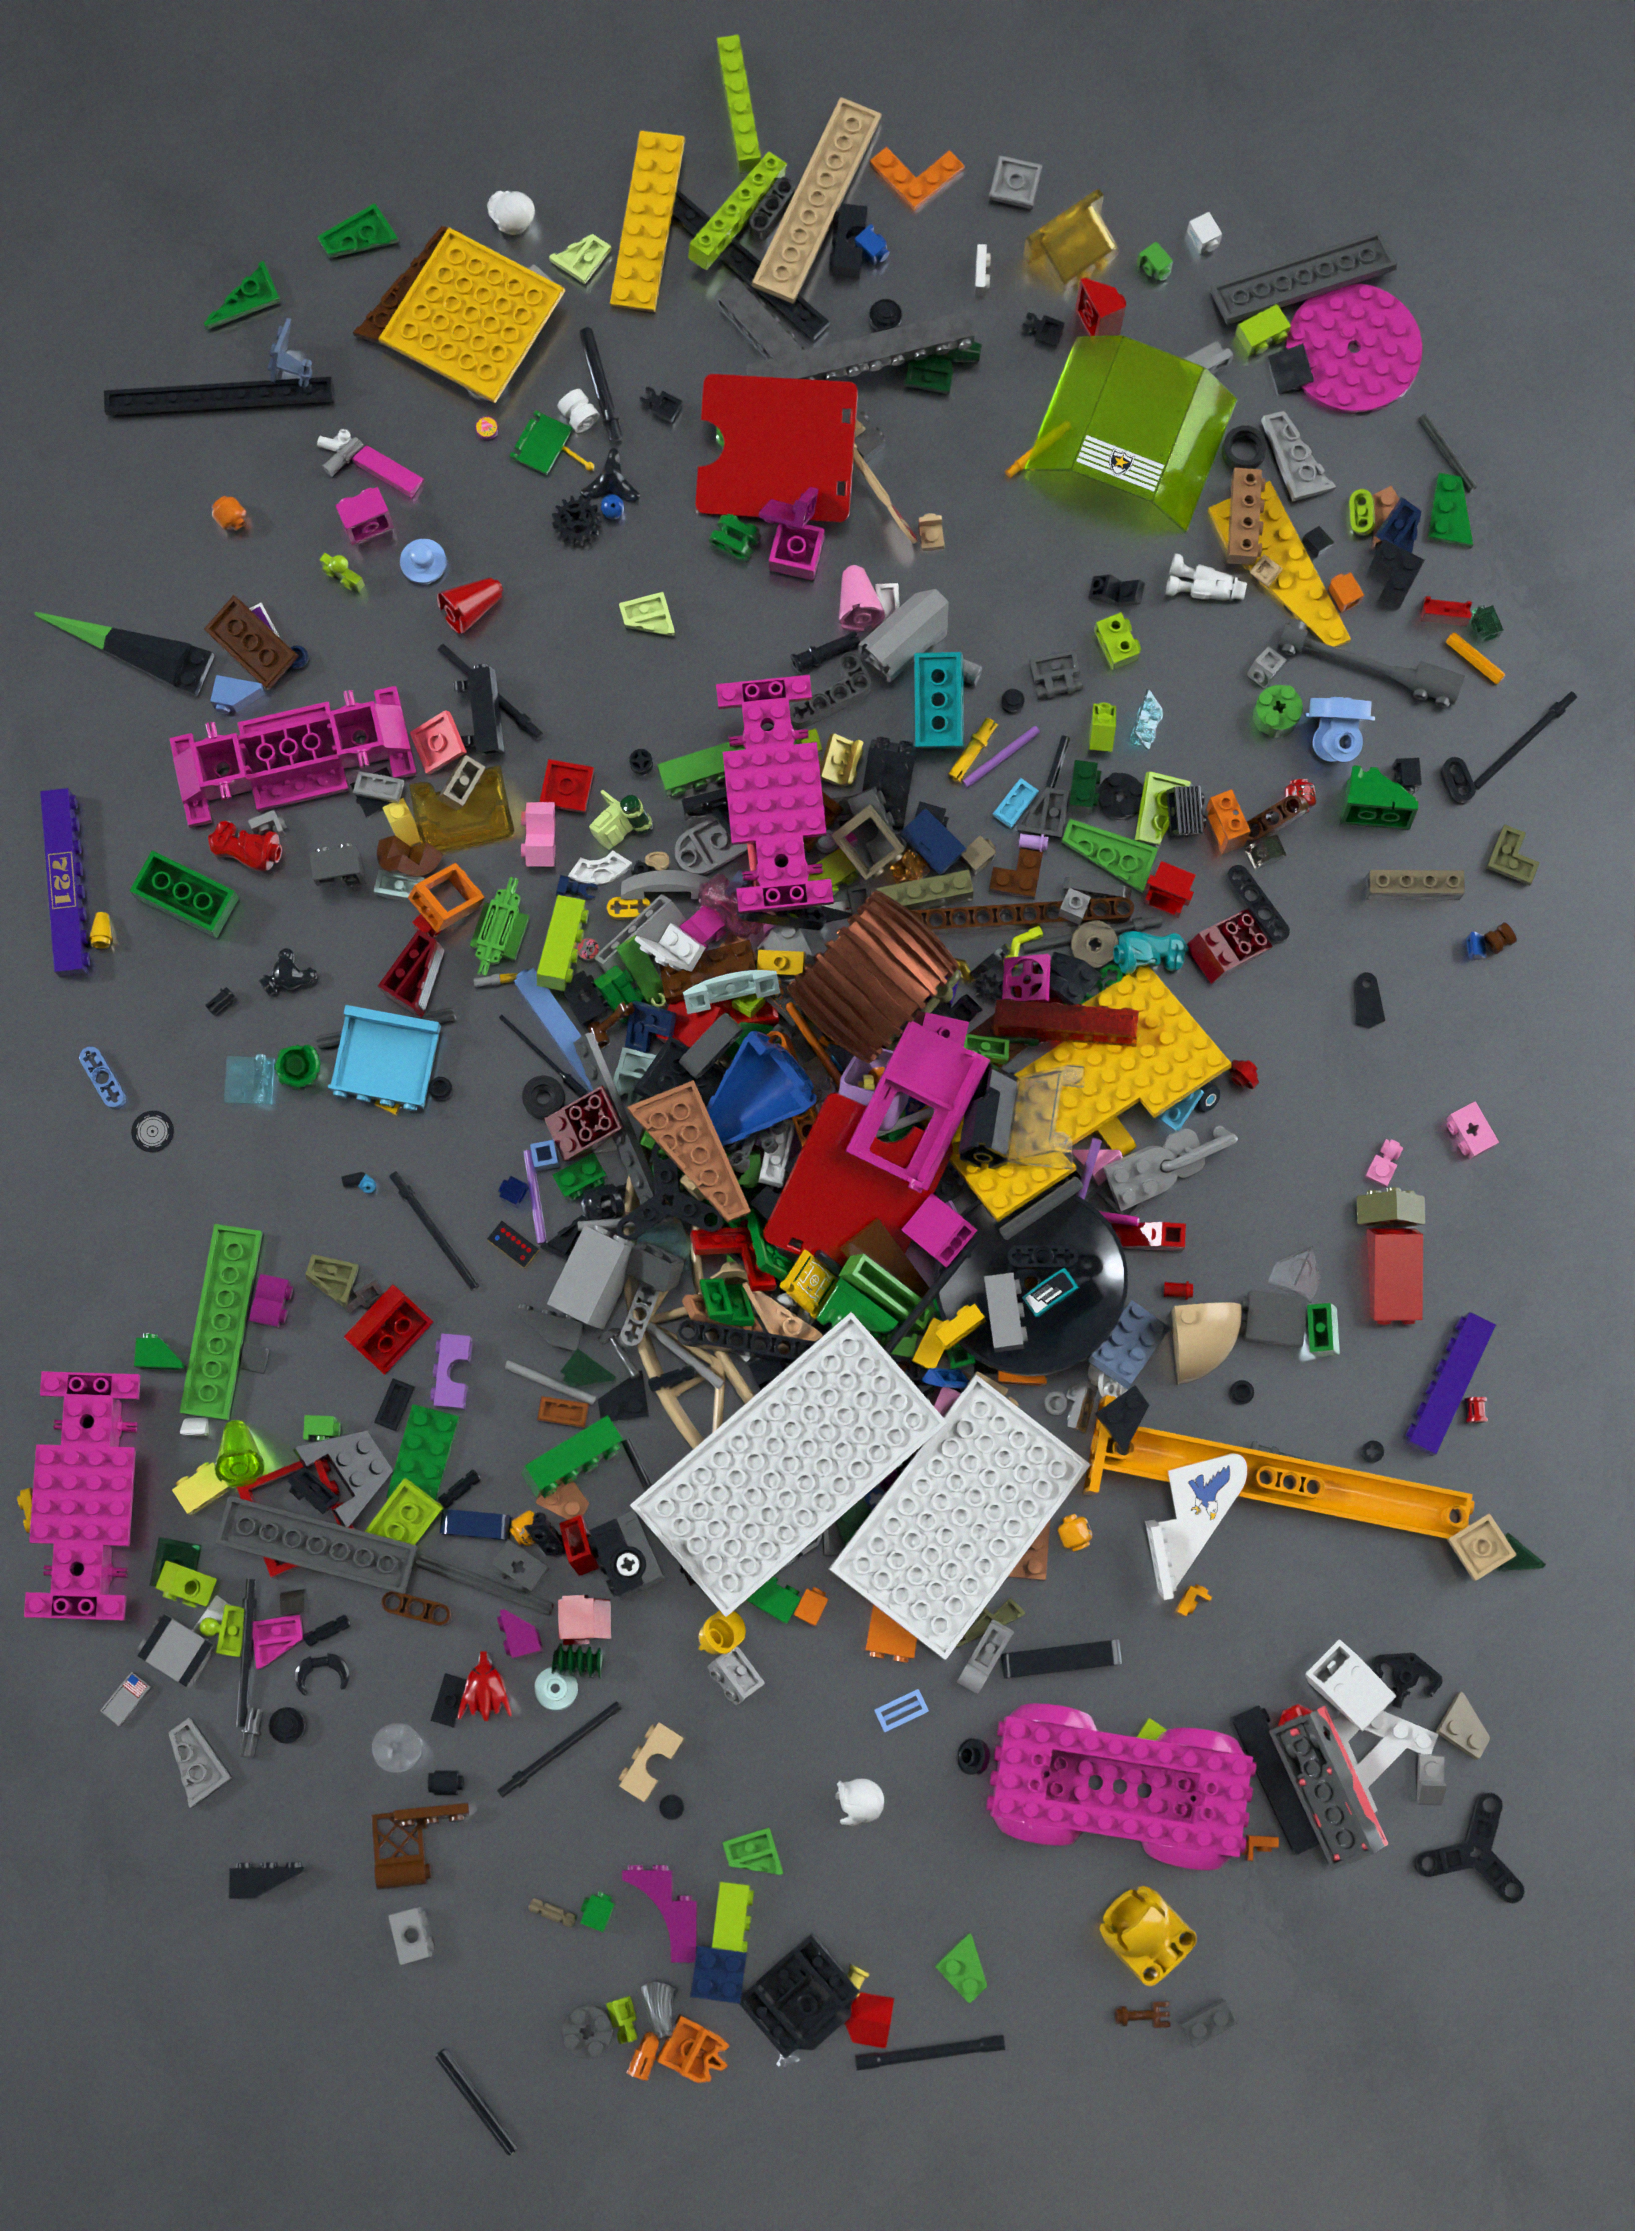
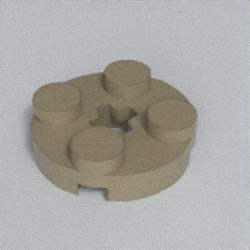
(1088, 931)

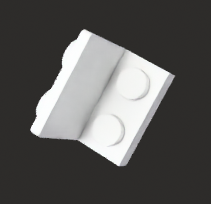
(674, 948)

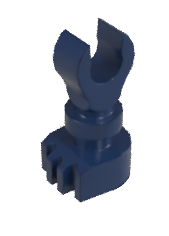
(564, 885)

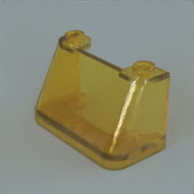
(479, 821)

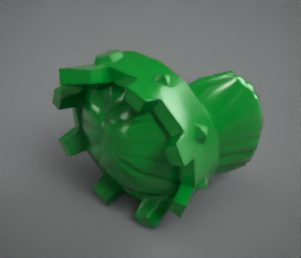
(297, 1066)

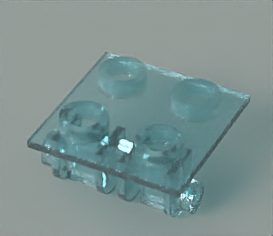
(1148, 716)
(249, 1079)

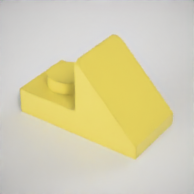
(402, 822)

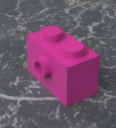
(947, 1027)

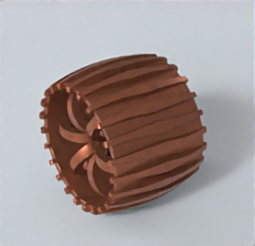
(872, 977)

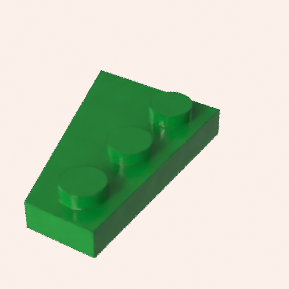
(358, 233)
(1449, 513)

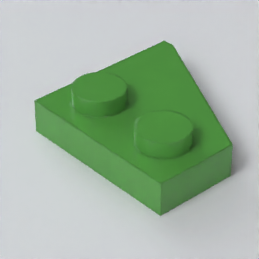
(964, 1969)

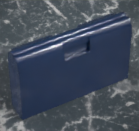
(933, 841)

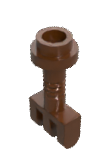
(1122, 2016)

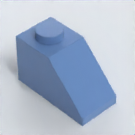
(234, 694)

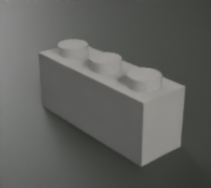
(1005, 1312)

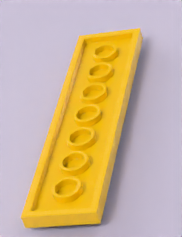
(647, 221)

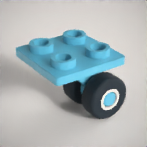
(1203, 1098)

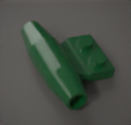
(936, 370)

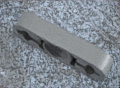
(629, 1318)

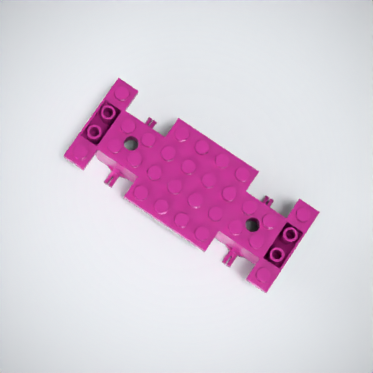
(291, 754)
(774, 795)
(84, 1496)

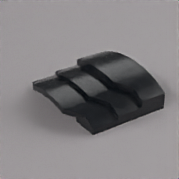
(801, 1998)

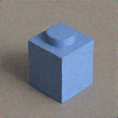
(545, 1155)

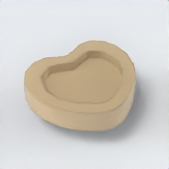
(658, 860)

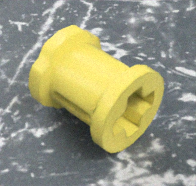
(857, 1976)

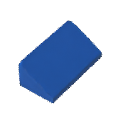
(946, 1378)

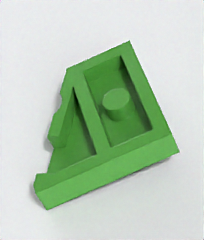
(754, 1852)

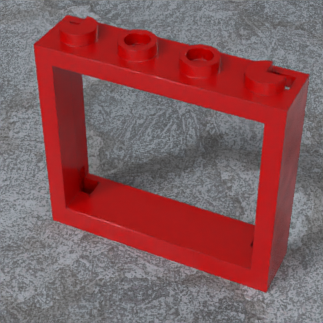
(323, 1467)

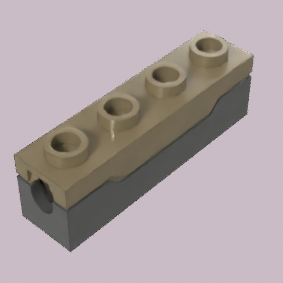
(1415, 885)

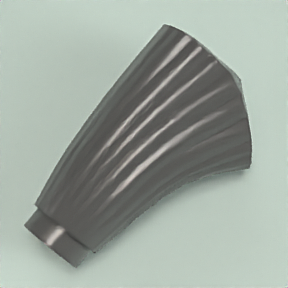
(658, 2003)

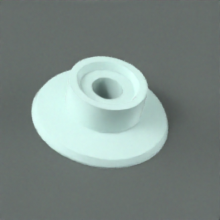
(561, 1699)

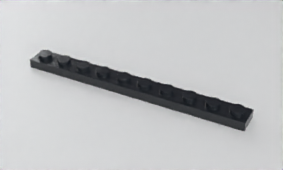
(746, 266)
(217, 396)

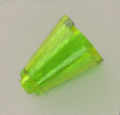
(238, 1456)

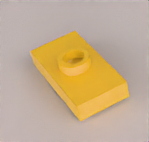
(781, 961)

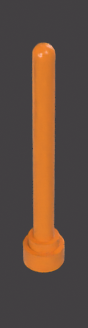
(814, 1043)

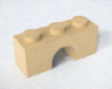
(637, 1779)

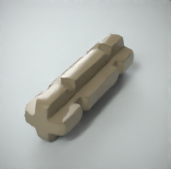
(552, 1912)

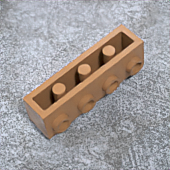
(1244, 516)

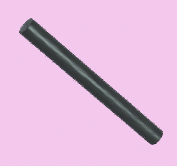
(1447, 452)

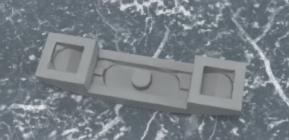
(662, 882)

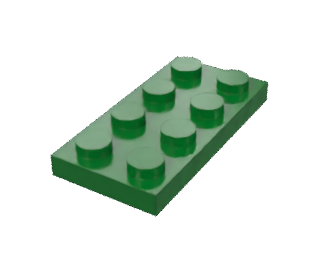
(424, 1450)

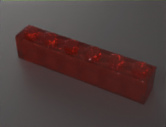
(1066, 1022)

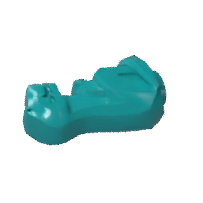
(1141, 949)

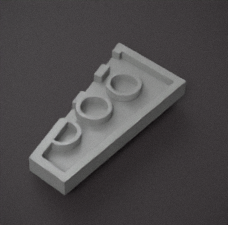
(1298, 467)

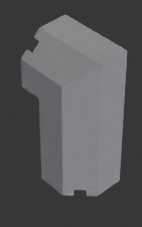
(909, 630)

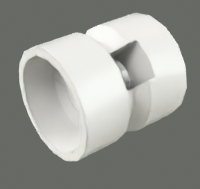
(576, 407)

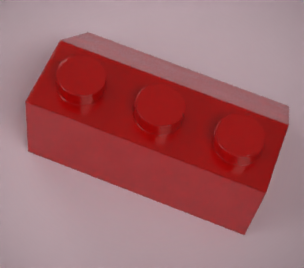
(1100, 308)
(388, 1329)

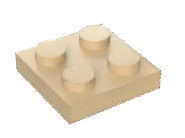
(1481, 1547)

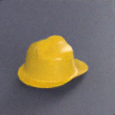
(722, 1633)

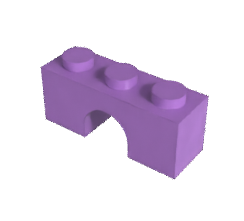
(451, 1350)

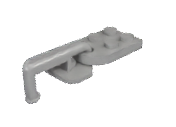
(1140, 1173)

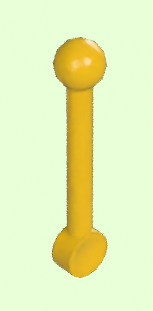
(588, 465)

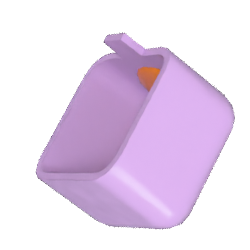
(850, 1089)

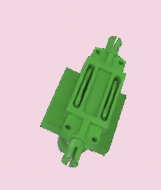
(499, 928)

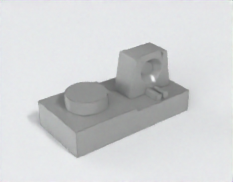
(1084, 1397)

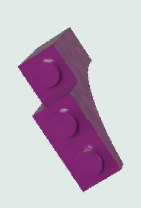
(678, 1914)

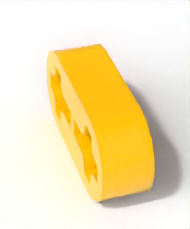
(626, 914)

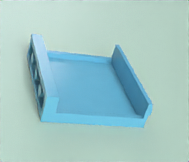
(385, 1058)

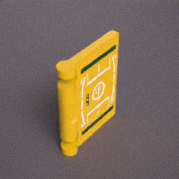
(809, 1283)

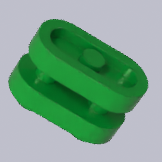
(731, 525)

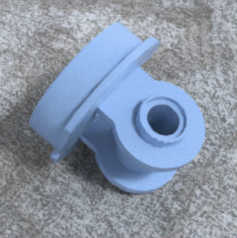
(1338, 729)

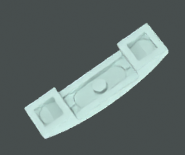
(730, 986)

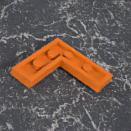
(912, 189)

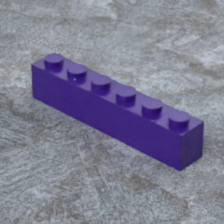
(1450, 1383)

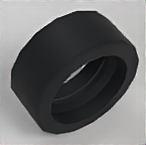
(1248, 432)

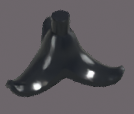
(611, 481)

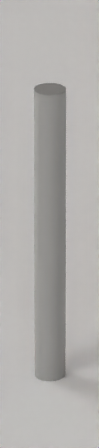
(612, 1223)
(685, 1355)
(550, 1382)

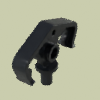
(1407, 1671)

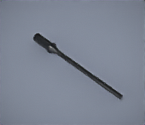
(567, 1078)

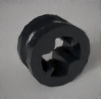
(1366, 1446)

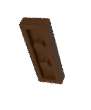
(431, 1815)

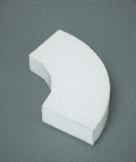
(600, 871)

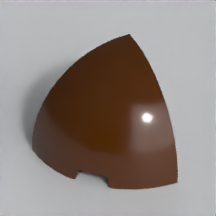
(407, 861)

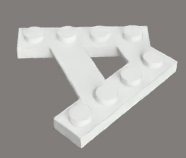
(1396, 1737)

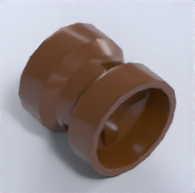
(1500, 938)

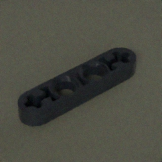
(1261, 902)
(808, 918)

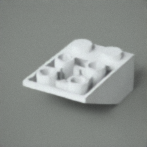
(1350, 1685)

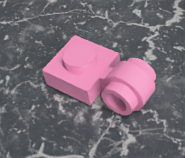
(1381, 1168)

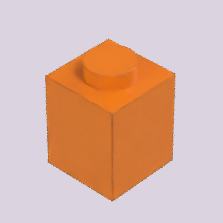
(1345, 592)
(811, 1606)

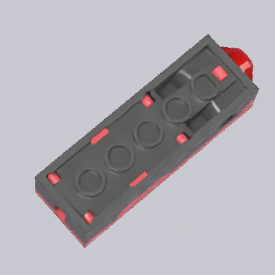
(1327, 1785)

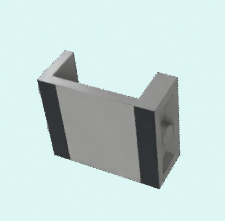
(176, 1650)

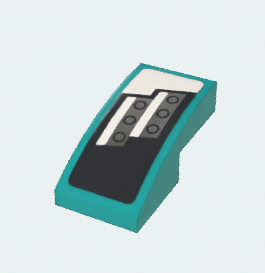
(1050, 1292)

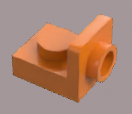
(1263, 1844)

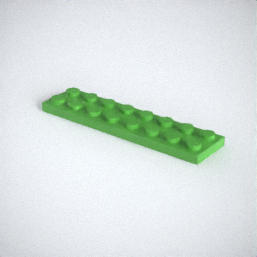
(221, 1322)

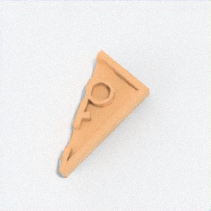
(780, 1320)

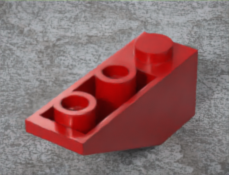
(1152, 1236)

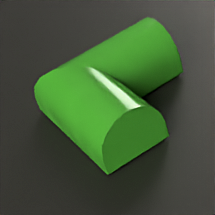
(992, 1048)

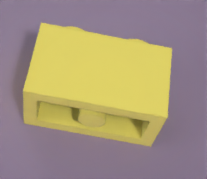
(200, 1489)

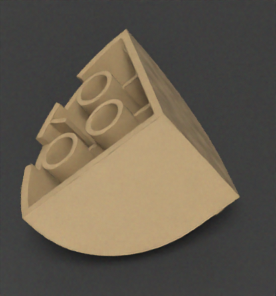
(1202, 1337)

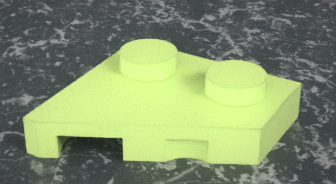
(582, 258)
(648, 614)

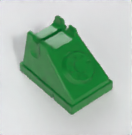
(1377, 801)
(848, 1299)

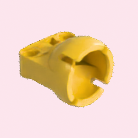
(1146, 1934)

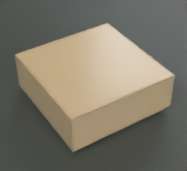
(1266, 570)

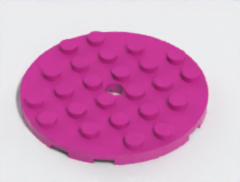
(1387, 345)

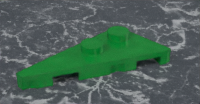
(252, 295)

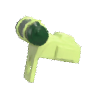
(620, 819)

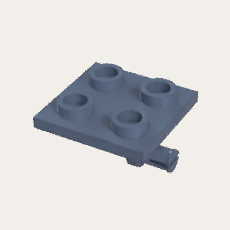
(283, 361)

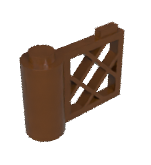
(402, 1870)

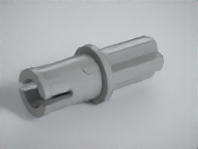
(343, 456)

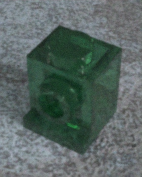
(1486, 624)

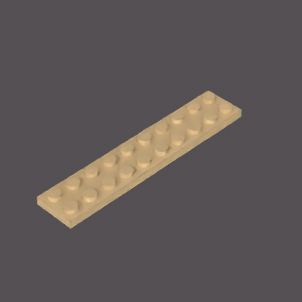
(816, 200)

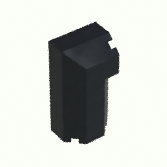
(990, 1119)

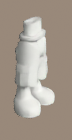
(1207, 582)

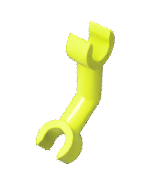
(1033, 934)

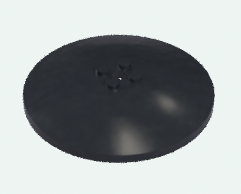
(1071, 1327)

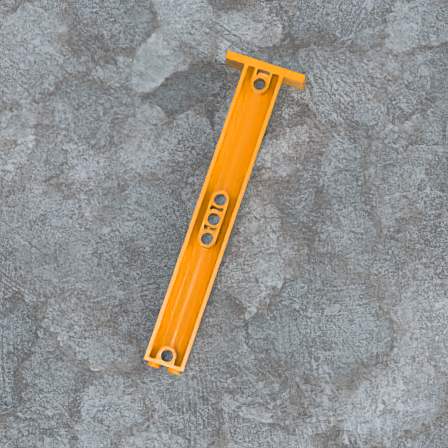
(1338, 1492)

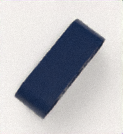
(475, 1524)

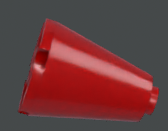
(469, 602)

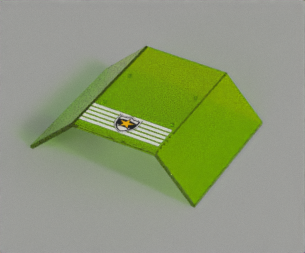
(1135, 422)

